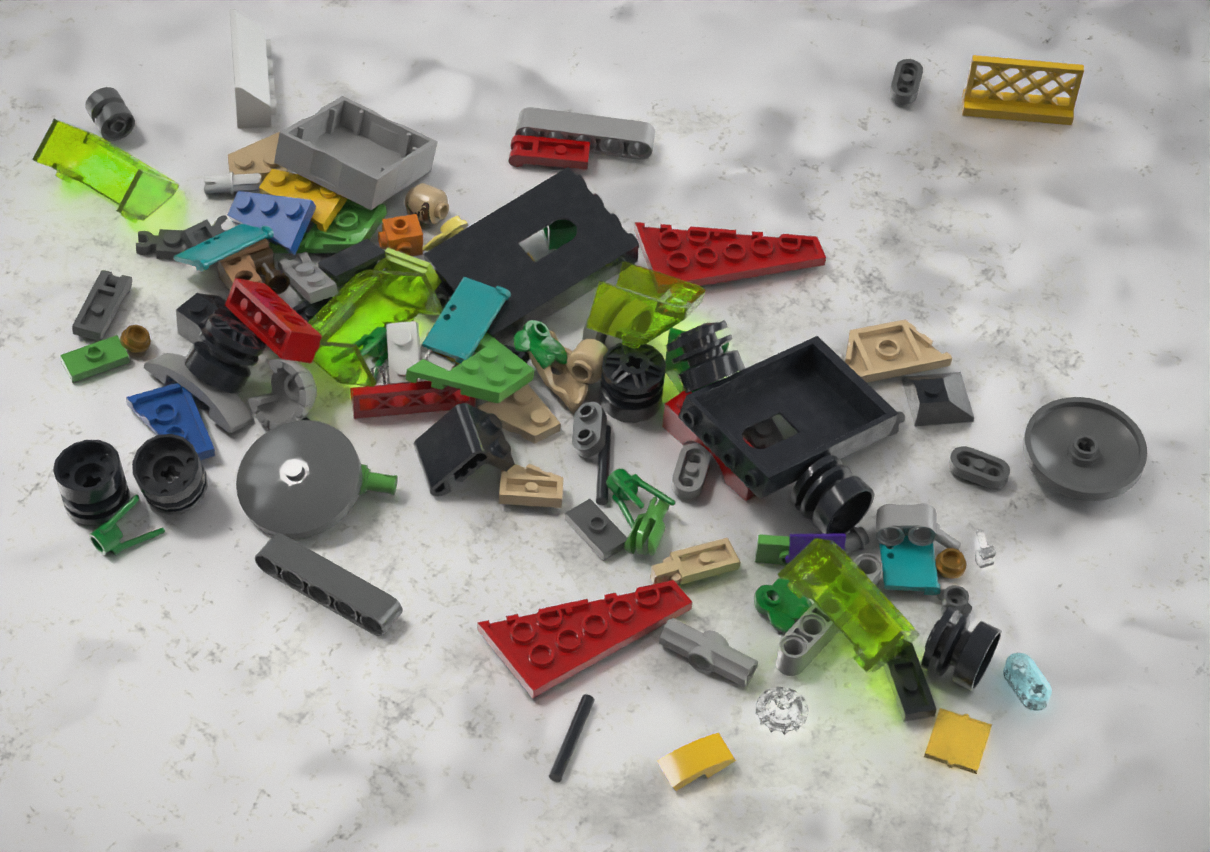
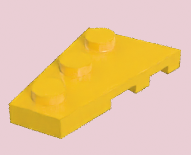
(296, 186)

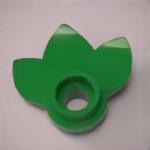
(538, 340)
(782, 607)

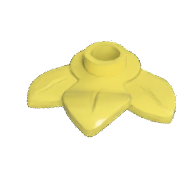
(448, 229)

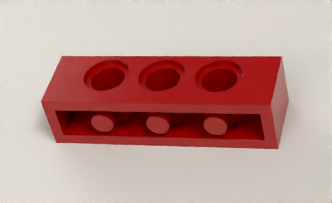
(273, 321)

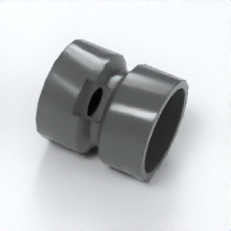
(110, 114)

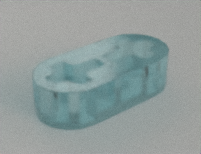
(1023, 683)

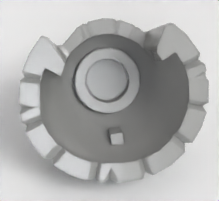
(291, 394)

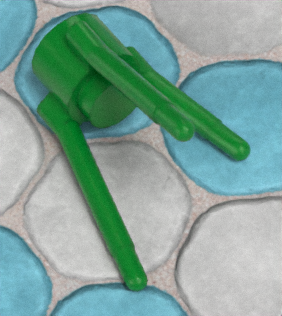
(375, 345)
(626, 488)
(108, 535)

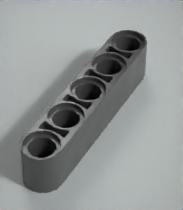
(328, 584)

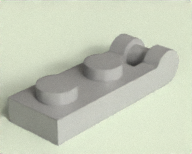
(308, 278)

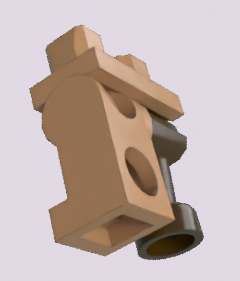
(251, 265)

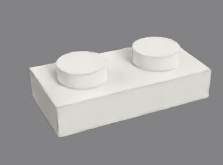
(402, 349)

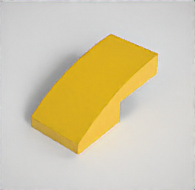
(694, 759)

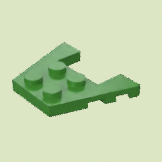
(348, 228)
(487, 375)

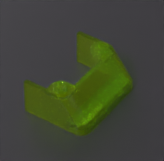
(105, 169)
(363, 304)
(642, 305)
(850, 602)

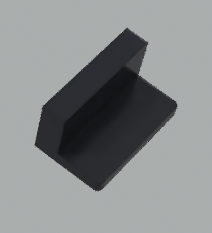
(351, 261)

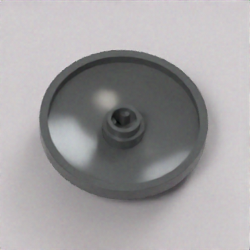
(1084, 448)
(299, 479)

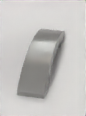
(225, 407)

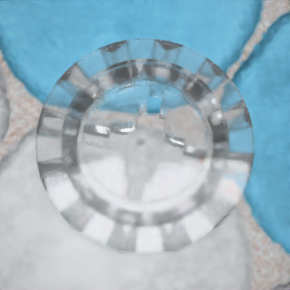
(784, 699)

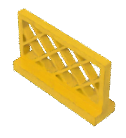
(1020, 104)

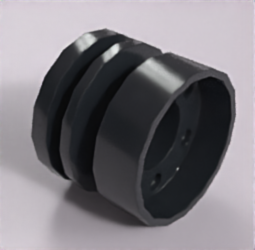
(224, 353)
(705, 356)
(632, 382)
(158, 463)
(91, 481)
(832, 496)
(961, 648)

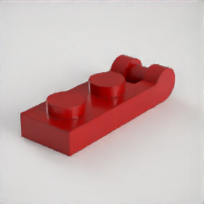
(549, 152)

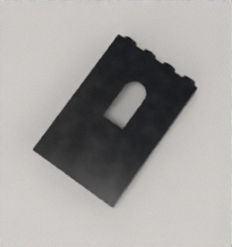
(538, 289)
(811, 391)

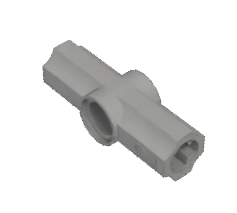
(708, 652)

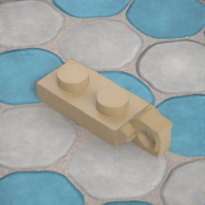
(696, 563)

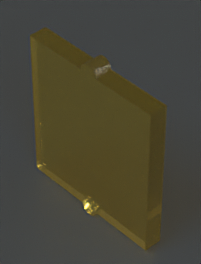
(958, 741)

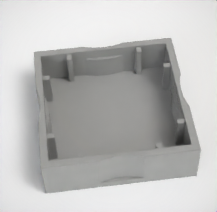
(355, 152)

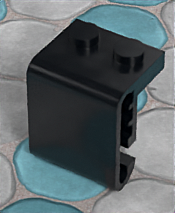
(460, 446)

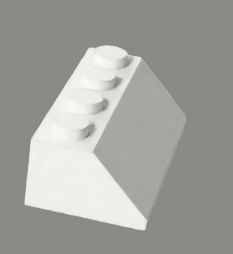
(251, 72)

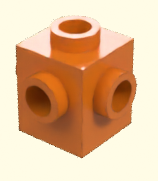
(402, 235)

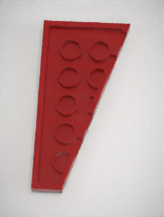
(721, 255)
(577, 634)

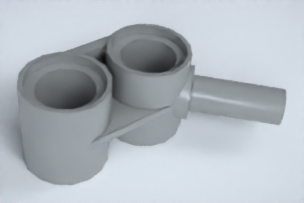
(914, 521)

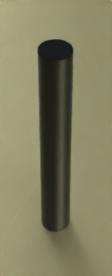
(603, 468)
(571, 738)

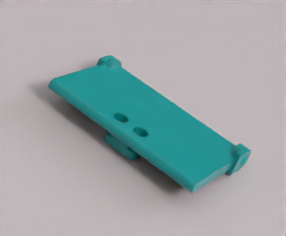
(223, 245)
(461, 330)
(910, 568)

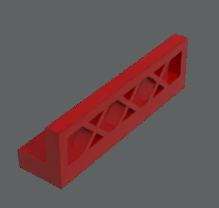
(404, 399)

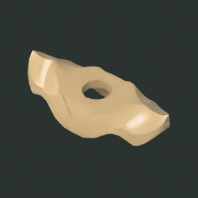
(562, 385)

